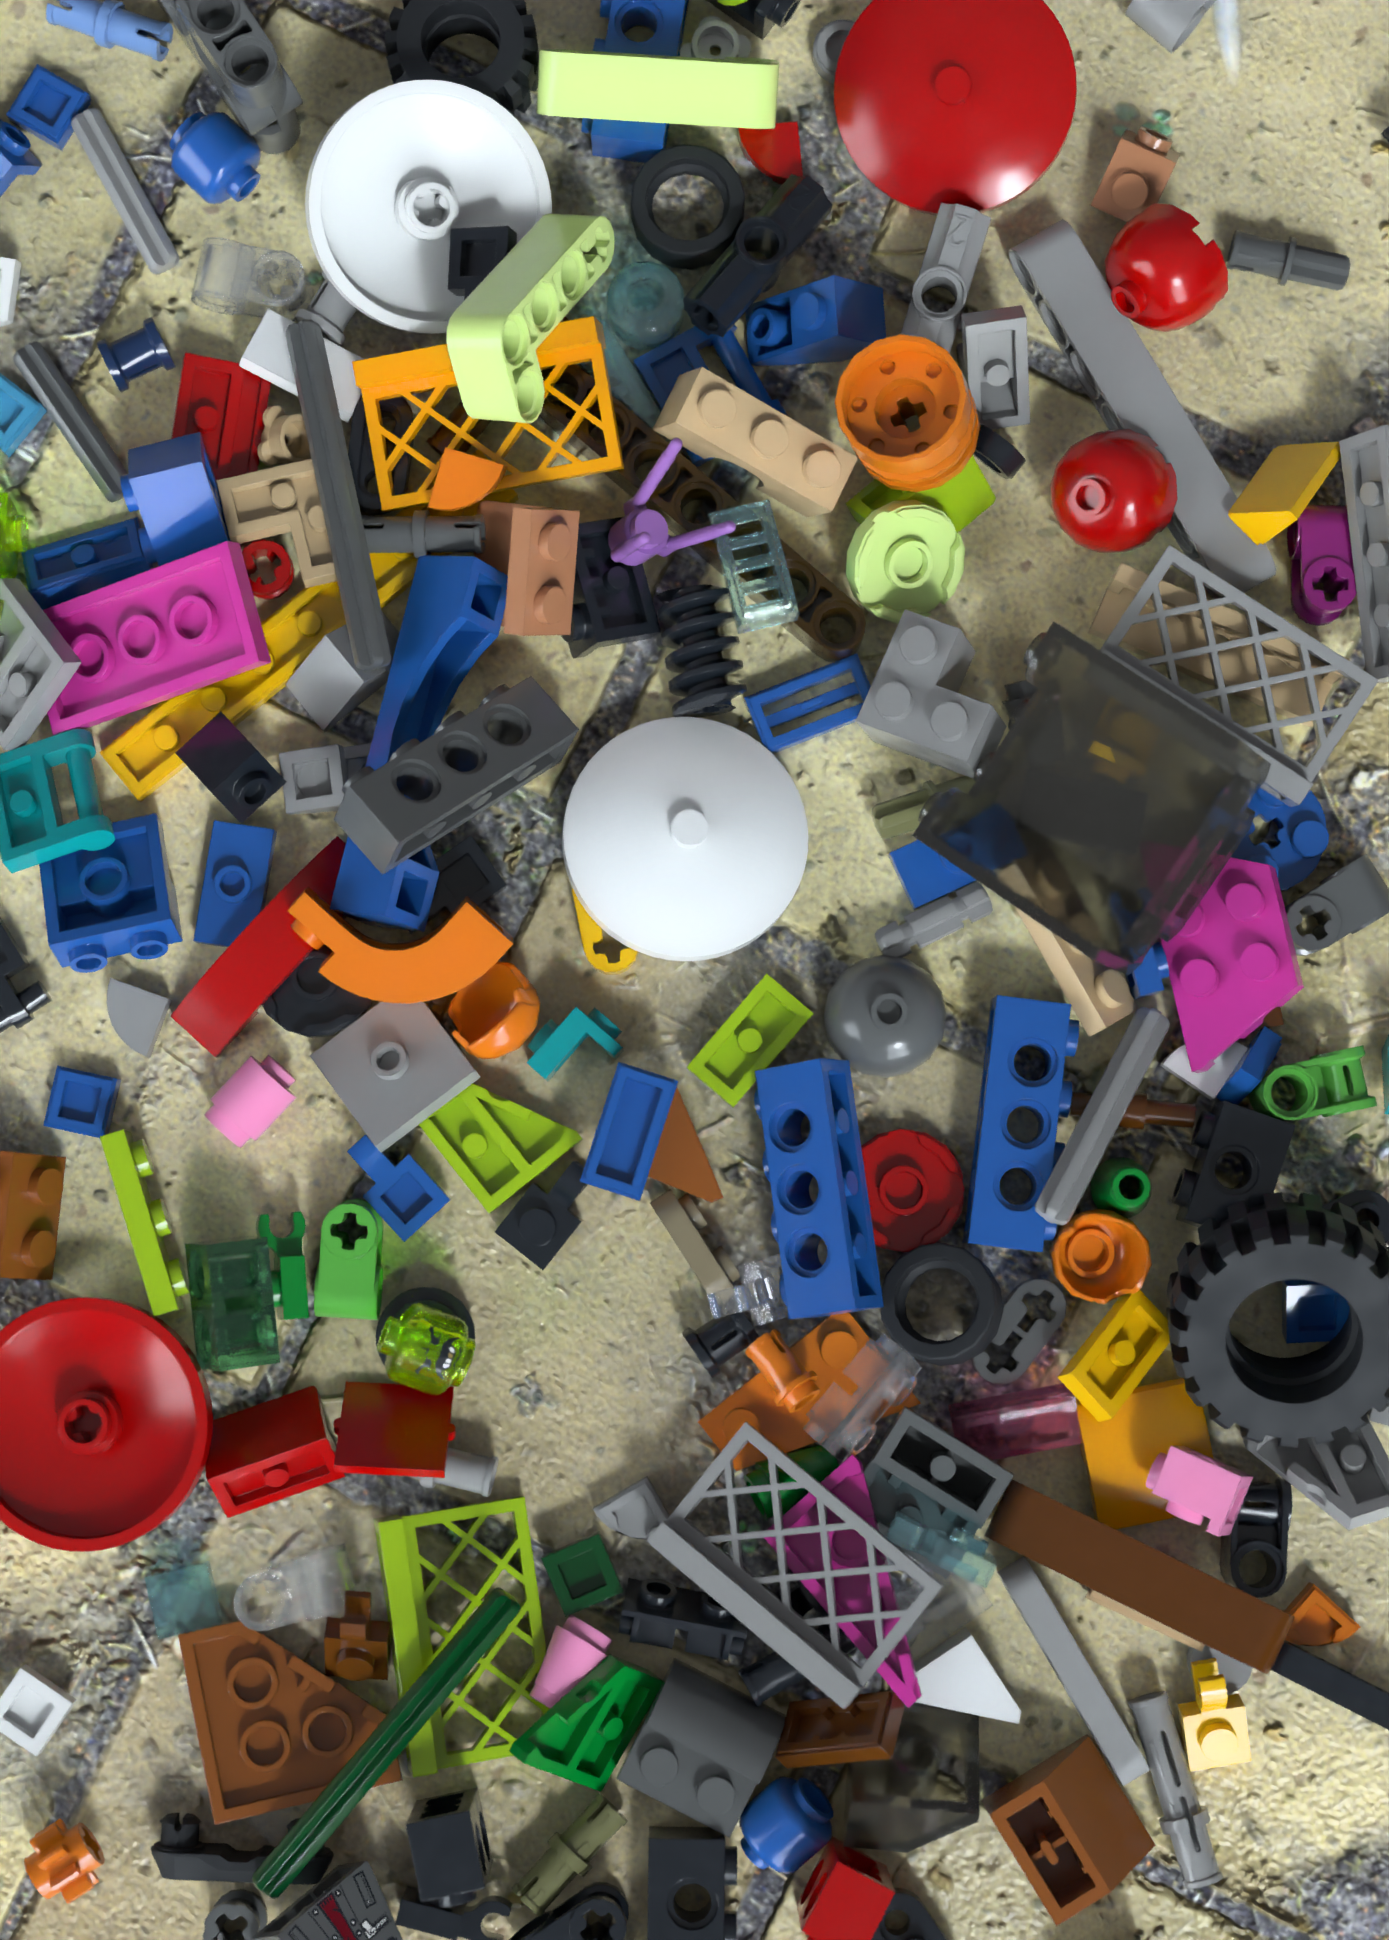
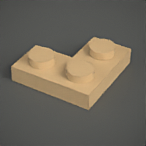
(279, 503)

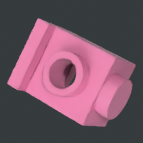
(1199, 1488)

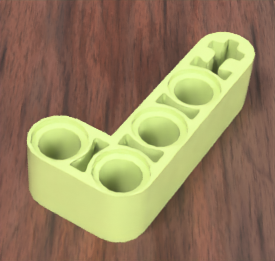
(658, 88)
(515, 309)

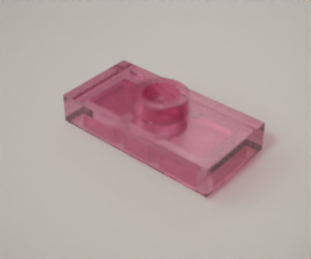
(1018, 1422)

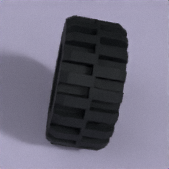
(1276, 1394)

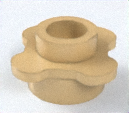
(283, 438)

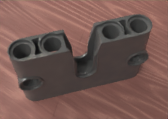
(224, 43)

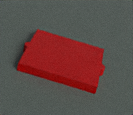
(393, 1430)

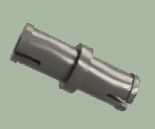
(425, 533)

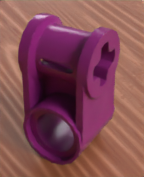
(1321, 553)

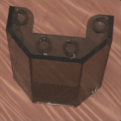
(1099, 805)

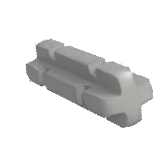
(934, 921)

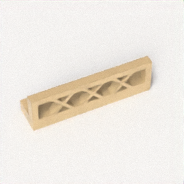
(1187, 633)

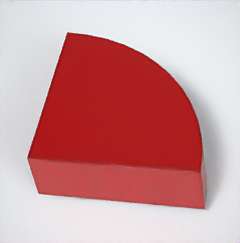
(773, 150)

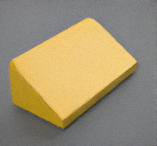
(1283, 488)

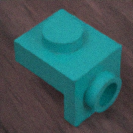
(557, 1042)

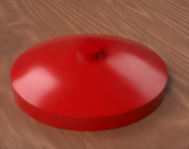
(955, 99)
(97, 1423)

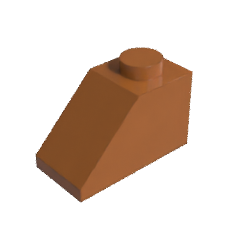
(681, 1157)

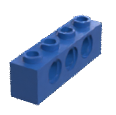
(667, 19)
(1011, 1026)
(842, 1210)

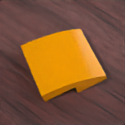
(1124, 1448)

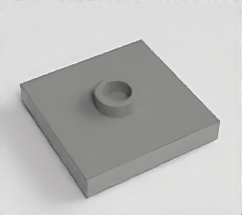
(394, 1069)

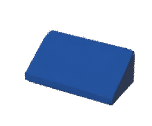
(84, 563)

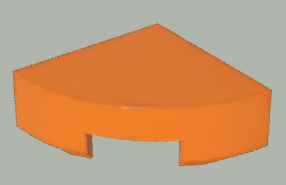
(464, 480)
(1318, 1619)

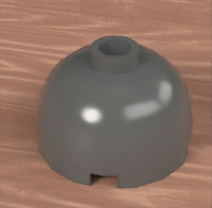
(884, 1016)

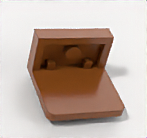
(29, 1213)

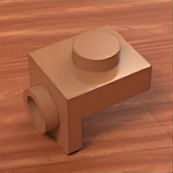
(1136, 174)

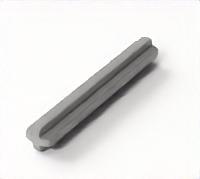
(1102, 1116)

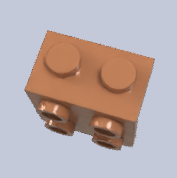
(539, 556)

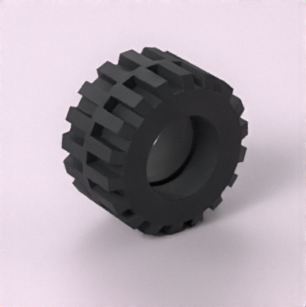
(503, 22)

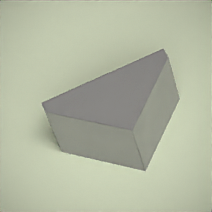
(331, 683)

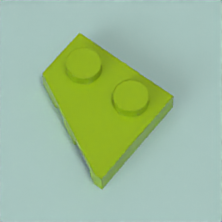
(496, 1143)

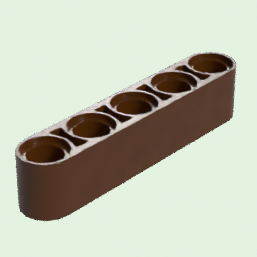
(1140, 1577)

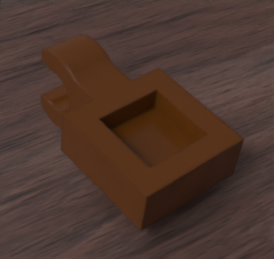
(355, 1643)

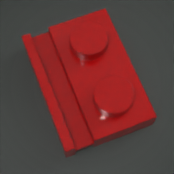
(225, 408)

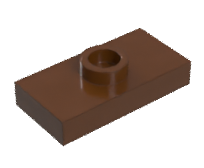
(827, 1734)

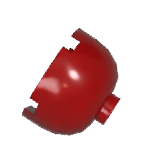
(1163, 270)
(1113, 491)

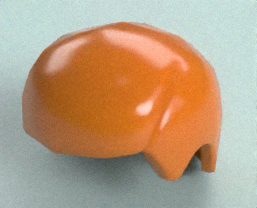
(495, 1012)
(1100, 1256)

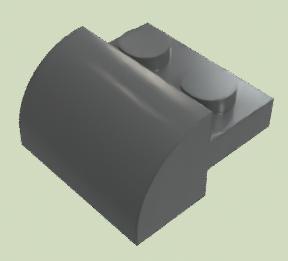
(931, 1479)
(702, 1747)

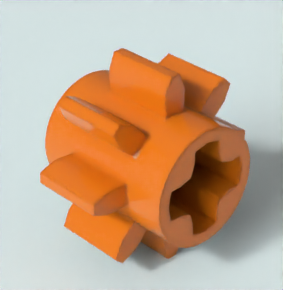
(64, 1861)

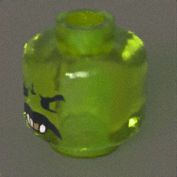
(426, 1349)

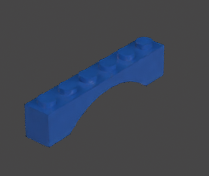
(446, 627)

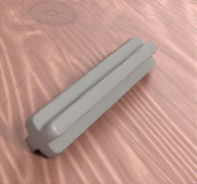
(125, 191)

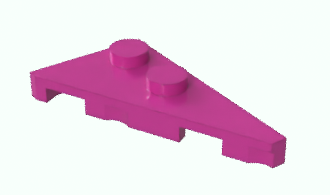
(852, 1591)

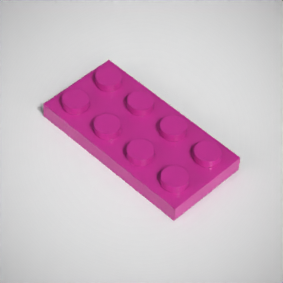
(158, 636)

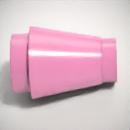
(569, 1658)

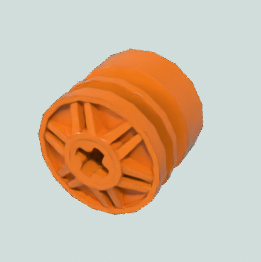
(902, 380)

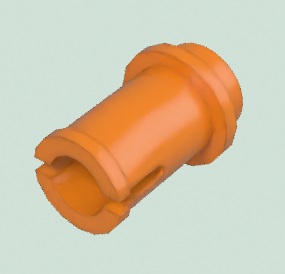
(783, 1371)

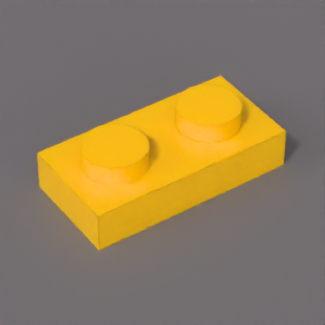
(1117, 1355)

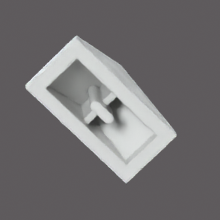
(963, 1680)

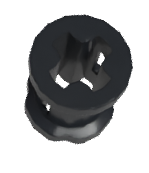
(714, 1356)

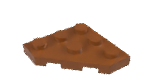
(269, 1722)

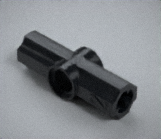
(738, 277)

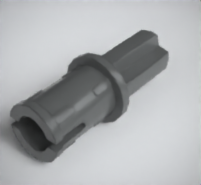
(1287, 261)

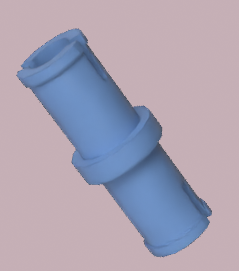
(113, 25)

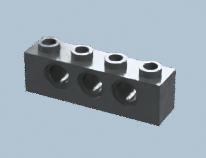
(493, 753)

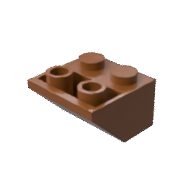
(1070, 1829)

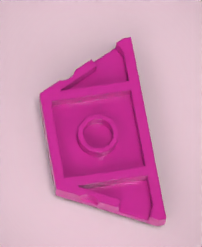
(1232, 961)

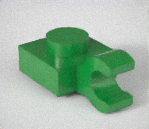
(289, 1268)

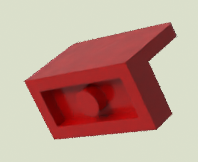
(270, 1452)

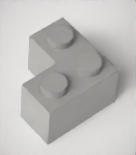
(918, 703)

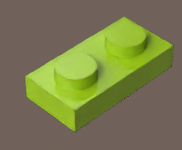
(749, 1040)

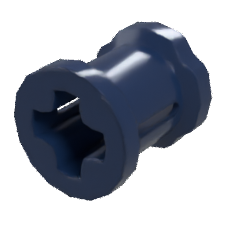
(136, 354)

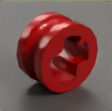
(283, 573)

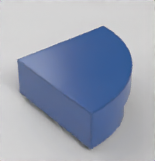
(1251, 1067)

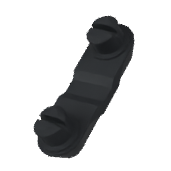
(186, 1858)

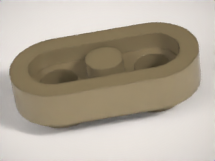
(682, 1222)

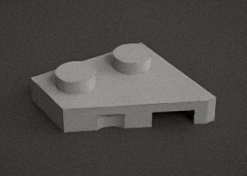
(32, 664)
(1340, 1476)

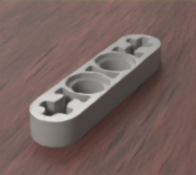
(1073, 1671)

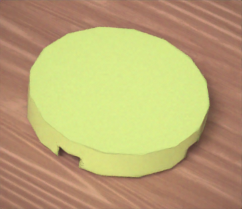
(904, 560)

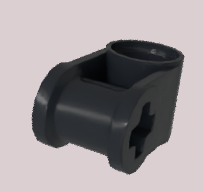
(1260, 1530)
(570, 1918)

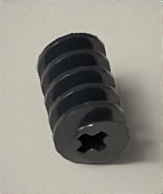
(699, 650)

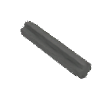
(71, 419)

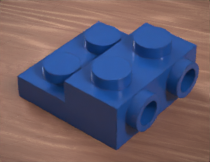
(112, 899)

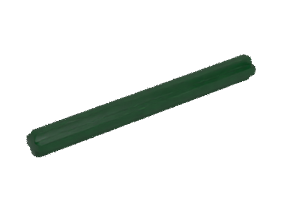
(386, 1743)

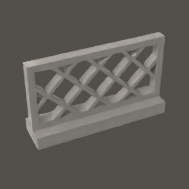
(1367, 501)
(1286, 778)
(762, 1609)

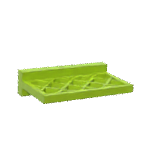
(410, 1624)

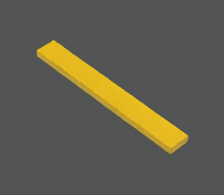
(146, 751)

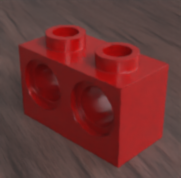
(844, 1895)

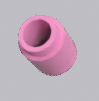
(251, 1100)

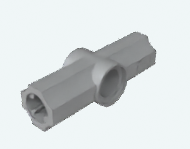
(947, 264)

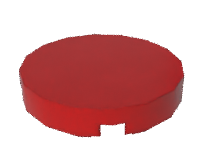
(911, 1189)

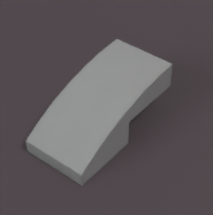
(318, 775)

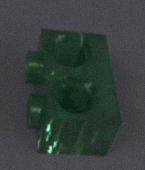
(232, 1303)

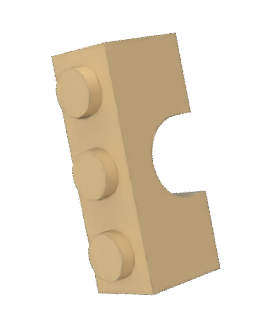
(735, 426)

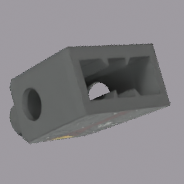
(339, 1907)

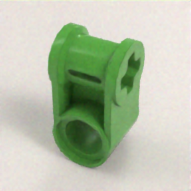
(1322, 1086)
(348, 1273)

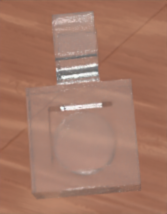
(757, 1293)

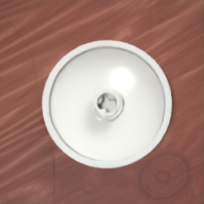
(398, 181)
(684, 838)

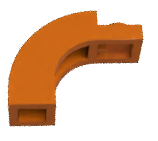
(408, 971)

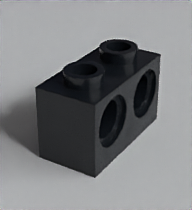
(449, 1847)

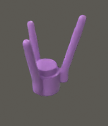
(645, 531)

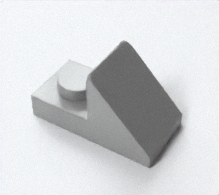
(996, 365)

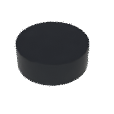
(998, 453)

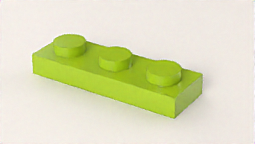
(145, 1221)

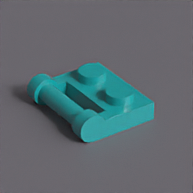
(30, 807)

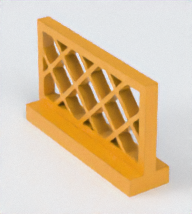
(432, 370)

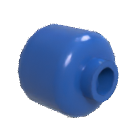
(215, 157)
(786, 1824)

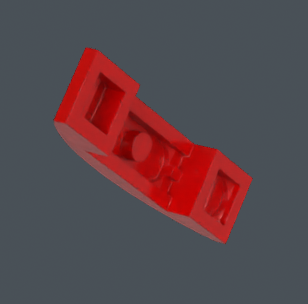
(256, 960)

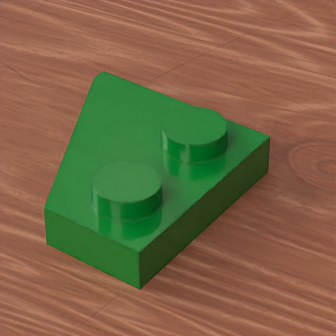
(590, 1724)

